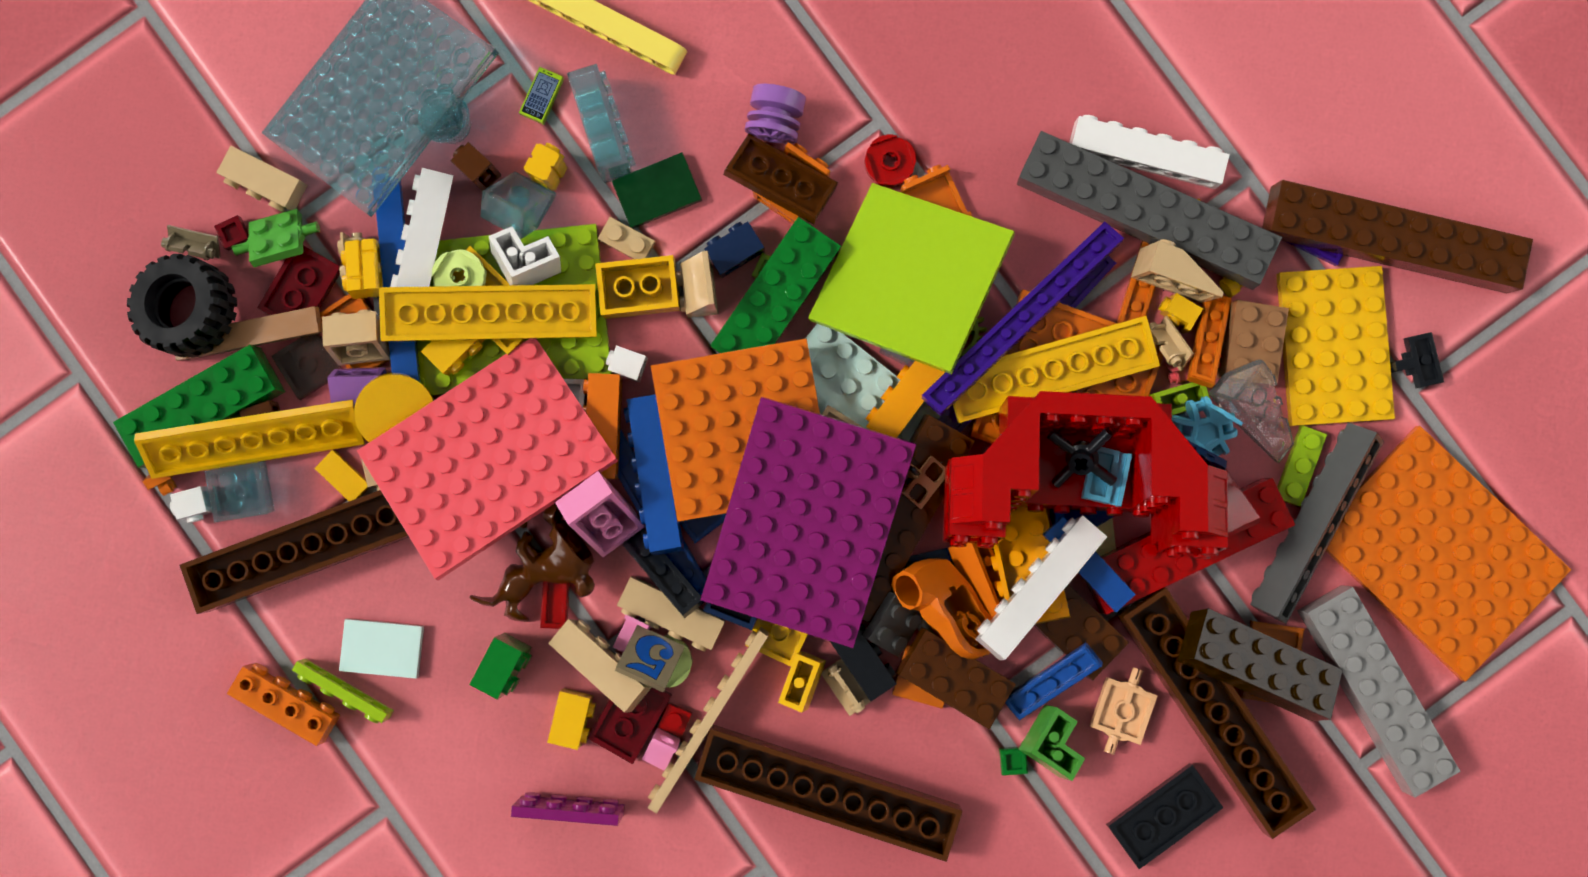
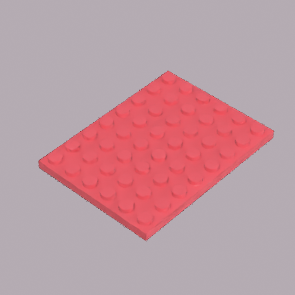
(486, 457)

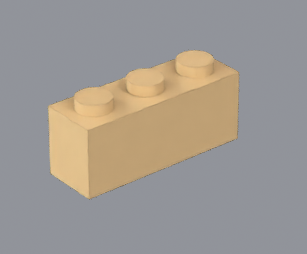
(261, 180)

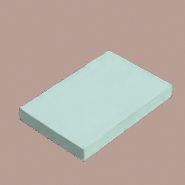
(381, 648)

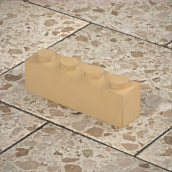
(651, 604)
(597, 664)

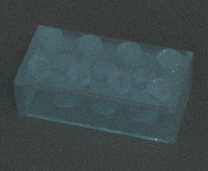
(599, 115)

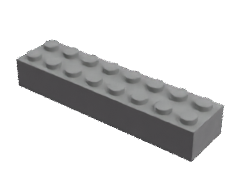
(1379, 691)

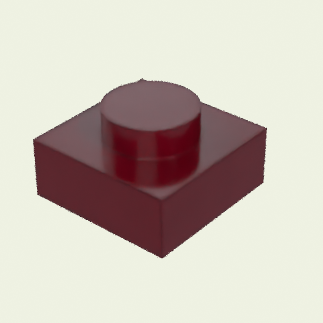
(232, 232)

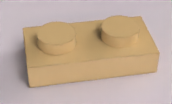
(626, 239)

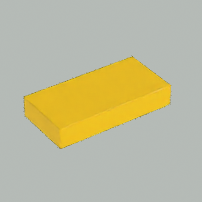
(342, 476)

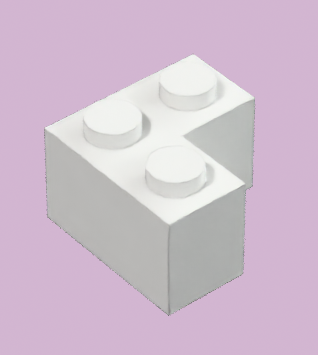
(524, 263)

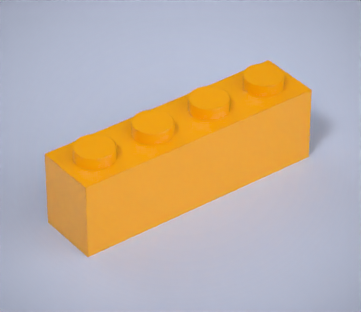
(903, 400)

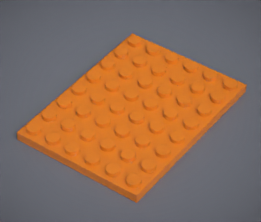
(1443, 554)

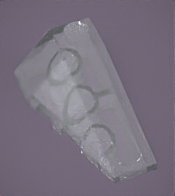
(1254, 401)

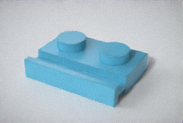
(1098, 490)

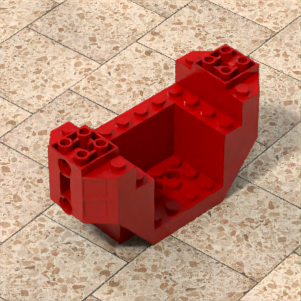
(1017, 471)

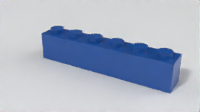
(654, 483)

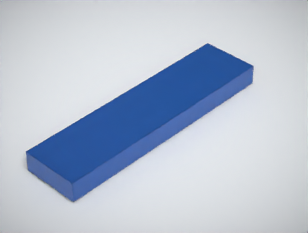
(1097, 574)
(1053, 681)

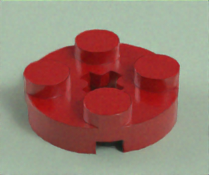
(895, 147)

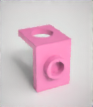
(627, 631)
(661, 749)

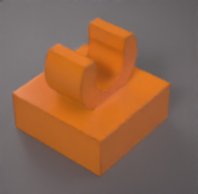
(164, 484)

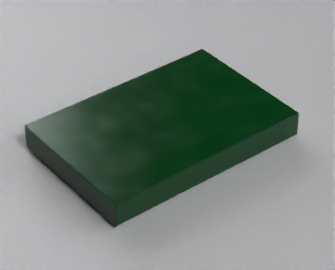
(656, 190)

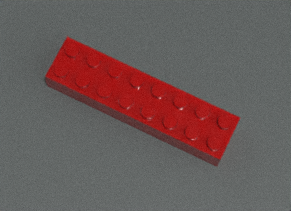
(1149, 570)

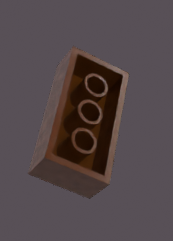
(1082, 627)
(955, 679)

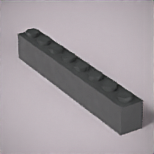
(1316, 522)

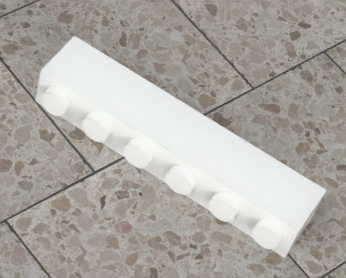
(1151, 152)
(424, 229)
(1040, 588)

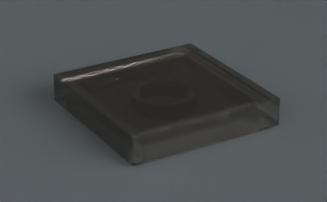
(305, 364)

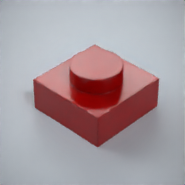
(675, 719)

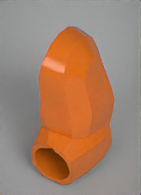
(944, 603)

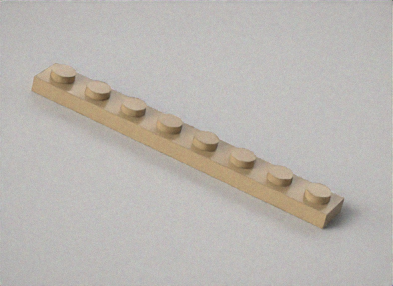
(701, 728)

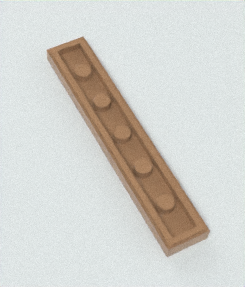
(268, 330)

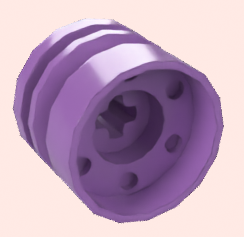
(775, 113)

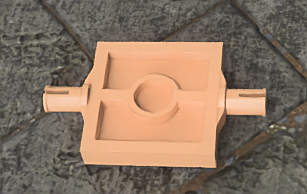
(1123, 710)

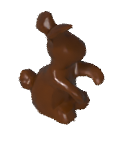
(560, 563)

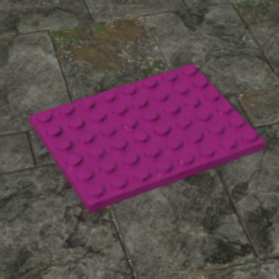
(807, 521)

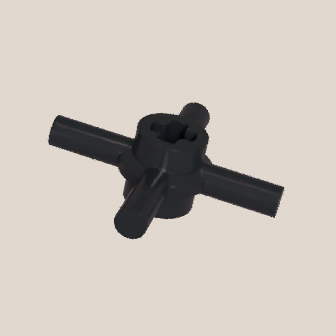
(1082, 457)

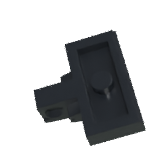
(1420, 361)

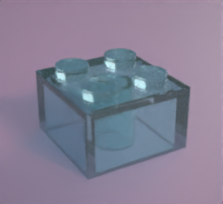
(239, 491)

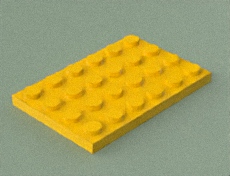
(1336, 346)

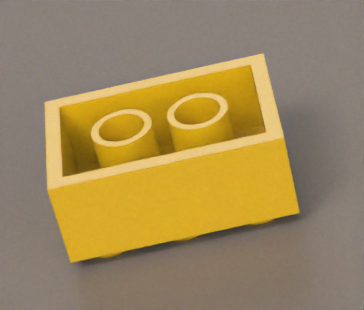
(638, 287)

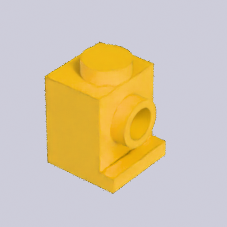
(1180, 311)

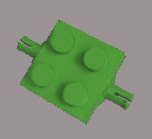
(276, 238)

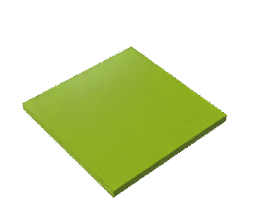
(912, 277)

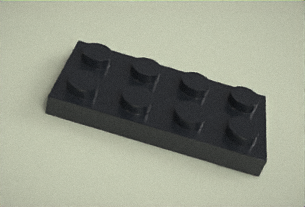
(1164, 816)

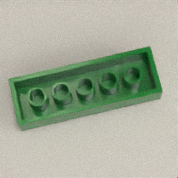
(778, 289)
(207, 397)

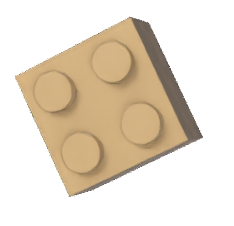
(354, 337)

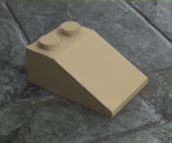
(1174, 271)
(698, 286)

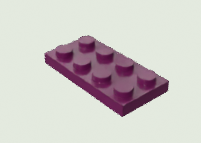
(562, 809)

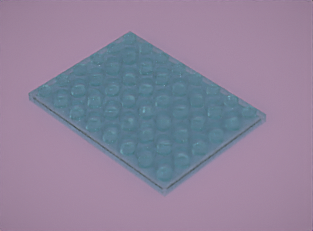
(379, 97)

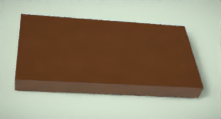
(780, 178)

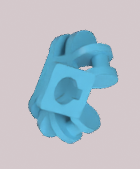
(1208, 431)

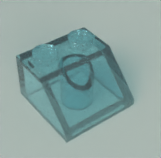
(516, 203)

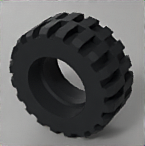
(154, 295)

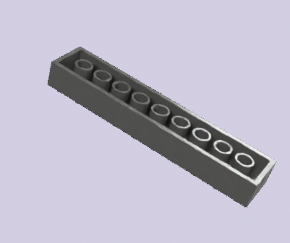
(1148, 210)

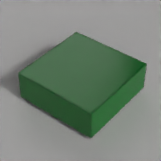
(1012, 761)

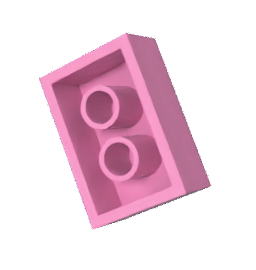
(599, 514)

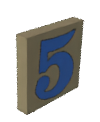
(650, 658)

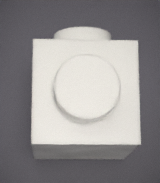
(626, 363)
(191, 504)

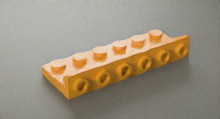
(1017, 553)

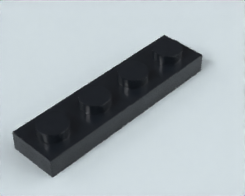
(664, 575)

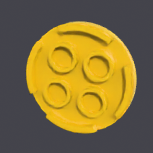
(388, 402)

